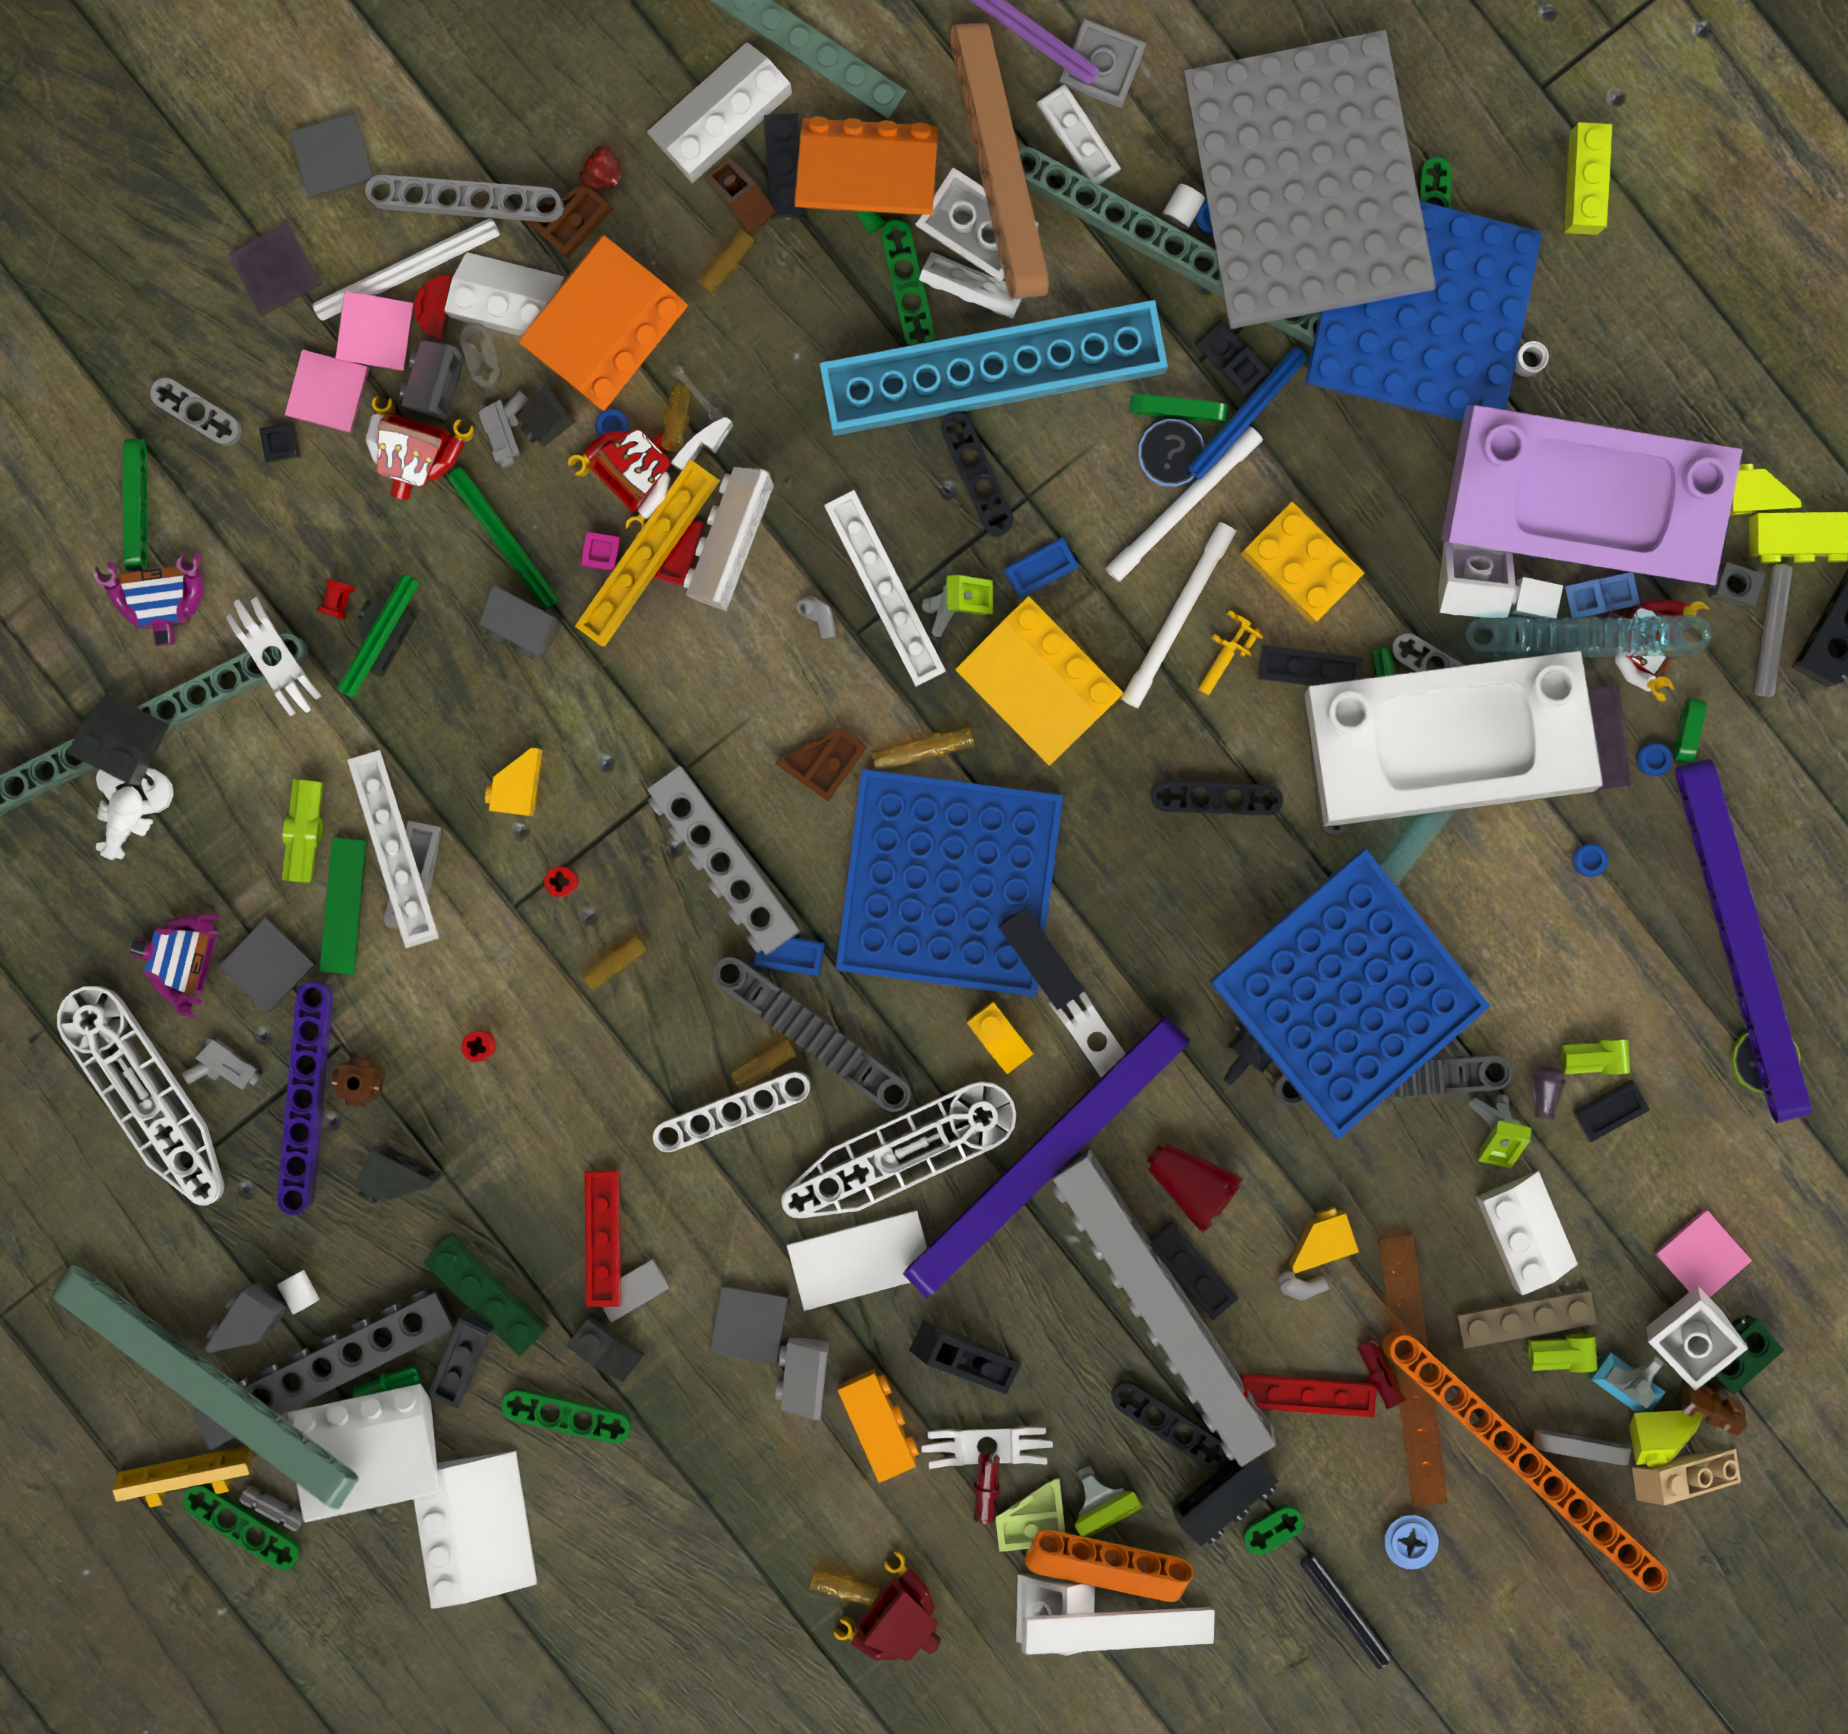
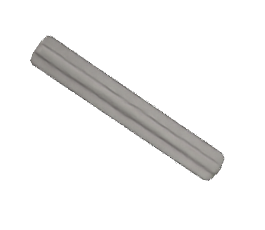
(1773, 630)

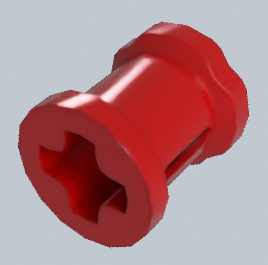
(335, 599)
(555, 889)
(469, 1050)

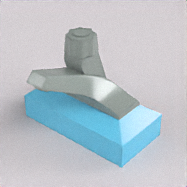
(1627, 1384)

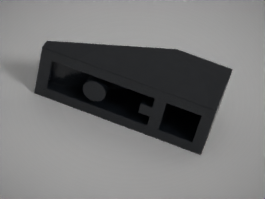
(963, 1357)

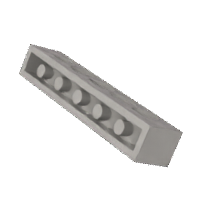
(679, 786)

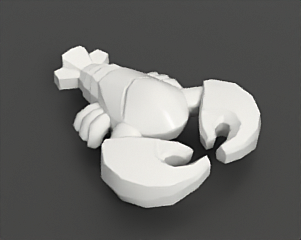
(127, 807)

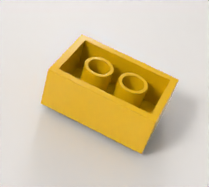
(1302, 563)

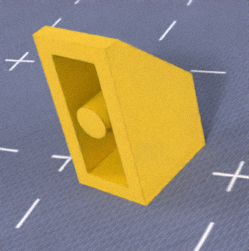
(516, 785)
(999, 1037)
(1323, 1241)

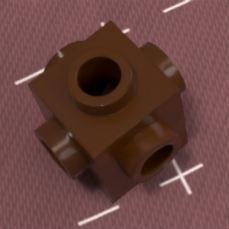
(370, 1081)

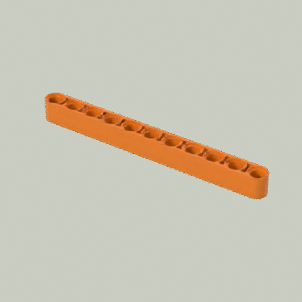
(1539, 1469)

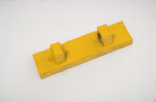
(158, 1478)

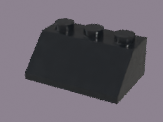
(1224, 1499)

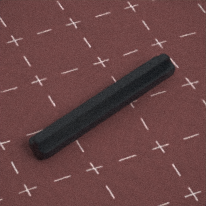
(1345, 1610)

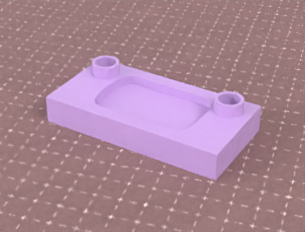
(1591, 494)

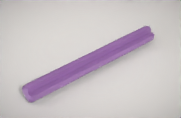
(1040, 39)

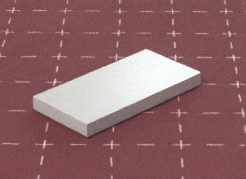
(856, 1259)

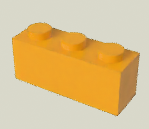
(878, 1424)

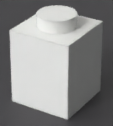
(1536, 599)

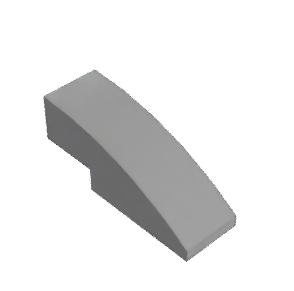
(424, 843)

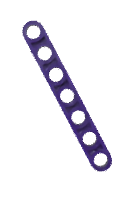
(295, 1111)

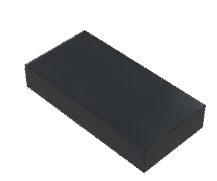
(1611, 1111)

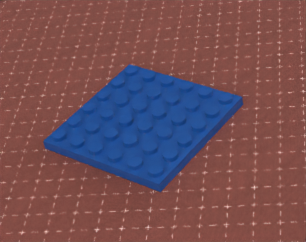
(1439, 344)
(940, 874)
(1349, 993)

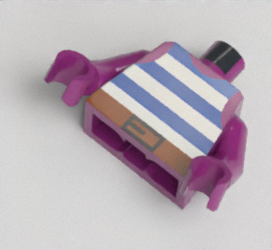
(156, 596)
(179, 958)

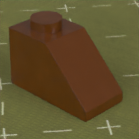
(740, 194)

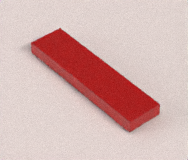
(602, 1238)
(1311, 1394)

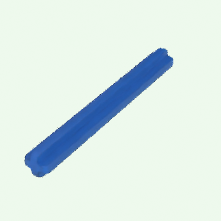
(1247, 412)

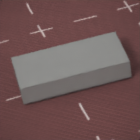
(638, 1288)

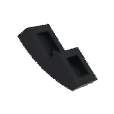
(1231, 357)

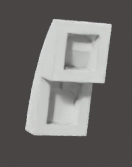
(709, 437)

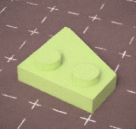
(1027, 1517)

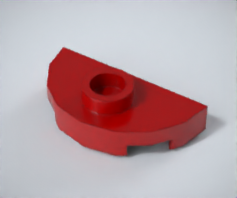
(430, 306)

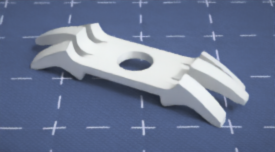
(286, 671)
(1083, 1025)
(1007, 1445)

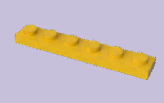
(647, 553)

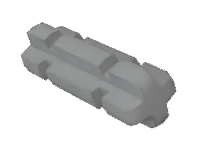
(271, 1508)

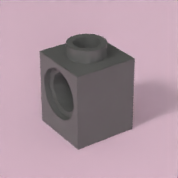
(1749, 581)

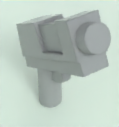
(498, 425)
(221, 1060)

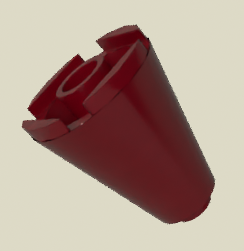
(1194, 1183)

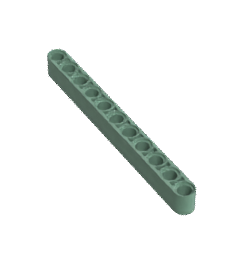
(1125, 231)
(186, 709)
(205, 1387)

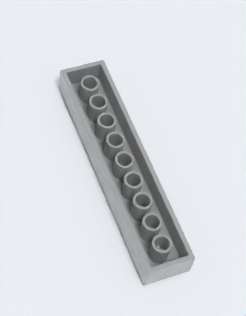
(1165, 1308)

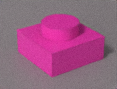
(600, 551)

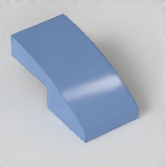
(1602, 595)

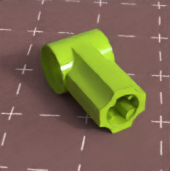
(1606, 1057)
(1572, 1353)

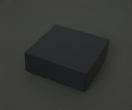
(279, 442)

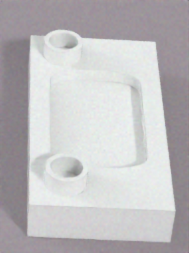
(1452, 738)

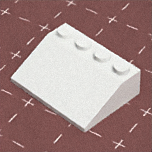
(730, 536)
(380, 1438)
(475, 1531)

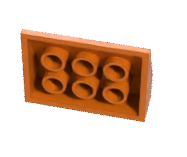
(867, 166)
(602, 323)

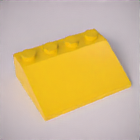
(1039, 681)

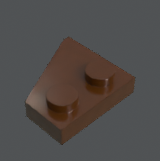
(580, 217)
(824, 762)
(1720, 1411)

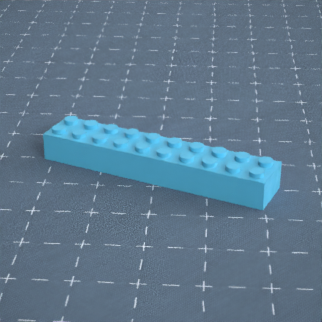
(994, 368)

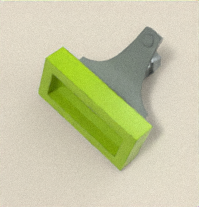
(960, 595)
(1507, 1135)
(1103, 1505)

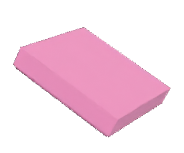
(374, 331)
(327, 391)
(1703, 1255)

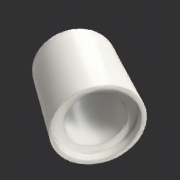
(1183, 206)
(1539, 351)
(298, 1292)

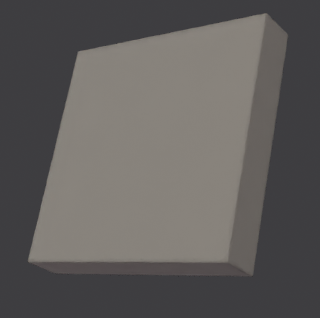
(1115, 57)

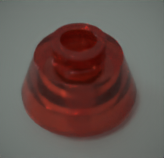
(601, 169)

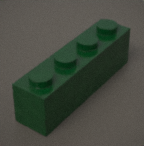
(485, 1294)

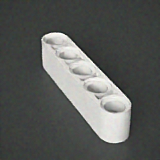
(719, 1122)

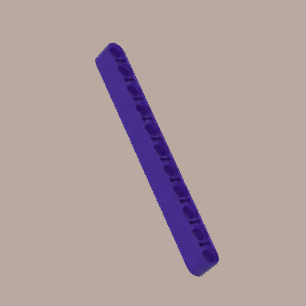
(1743, 941)
(1046, 1156)

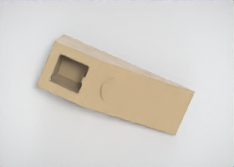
(1686, 1477)

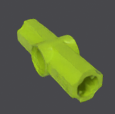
(302, 831)

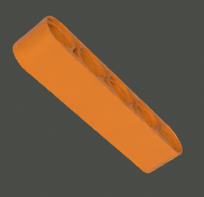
(1108, 1565)

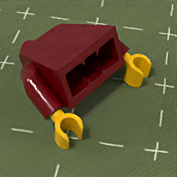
(896, 1621)

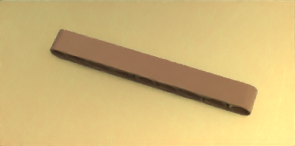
(999, 161)

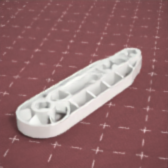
(154, 1112)
(883, 1161)

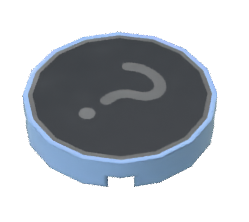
(1168, 451)

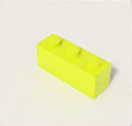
(1588, 178)
(1799, 536)

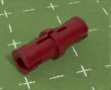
(1381, 1374)
(986, 1488)

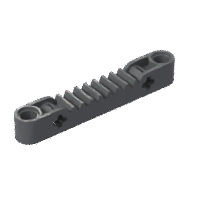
(812, 1033)
(1436, 1076)

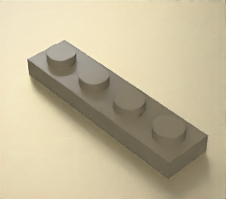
(1526, 1318)

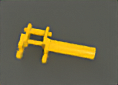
(1227, 652)

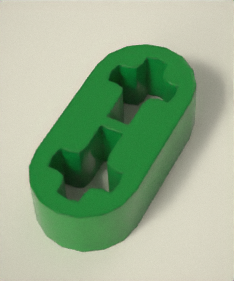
(1689, 730)
(1277, 1536)

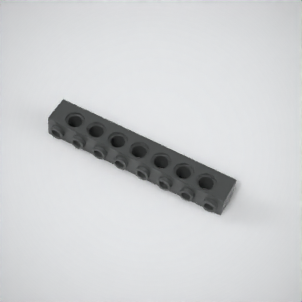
(436, 1319)

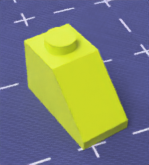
(1761, 493)
(1661, 1435)

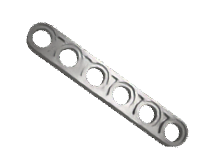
(465, 192)

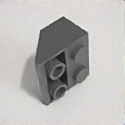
(250, 1318)

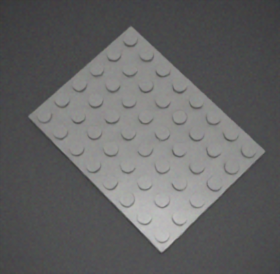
(1309, 180)

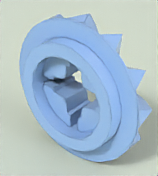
(1420, 1553)

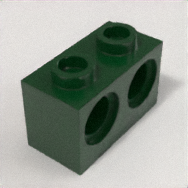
(1752, 1360)

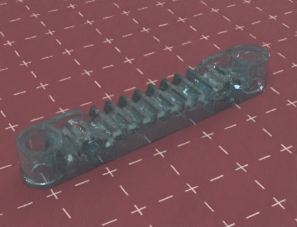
(1590, 636)

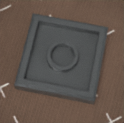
(332, 156)
(267, 965)
(749, 1324)

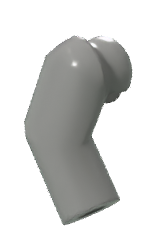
(820, 613)
(1301, 1289)

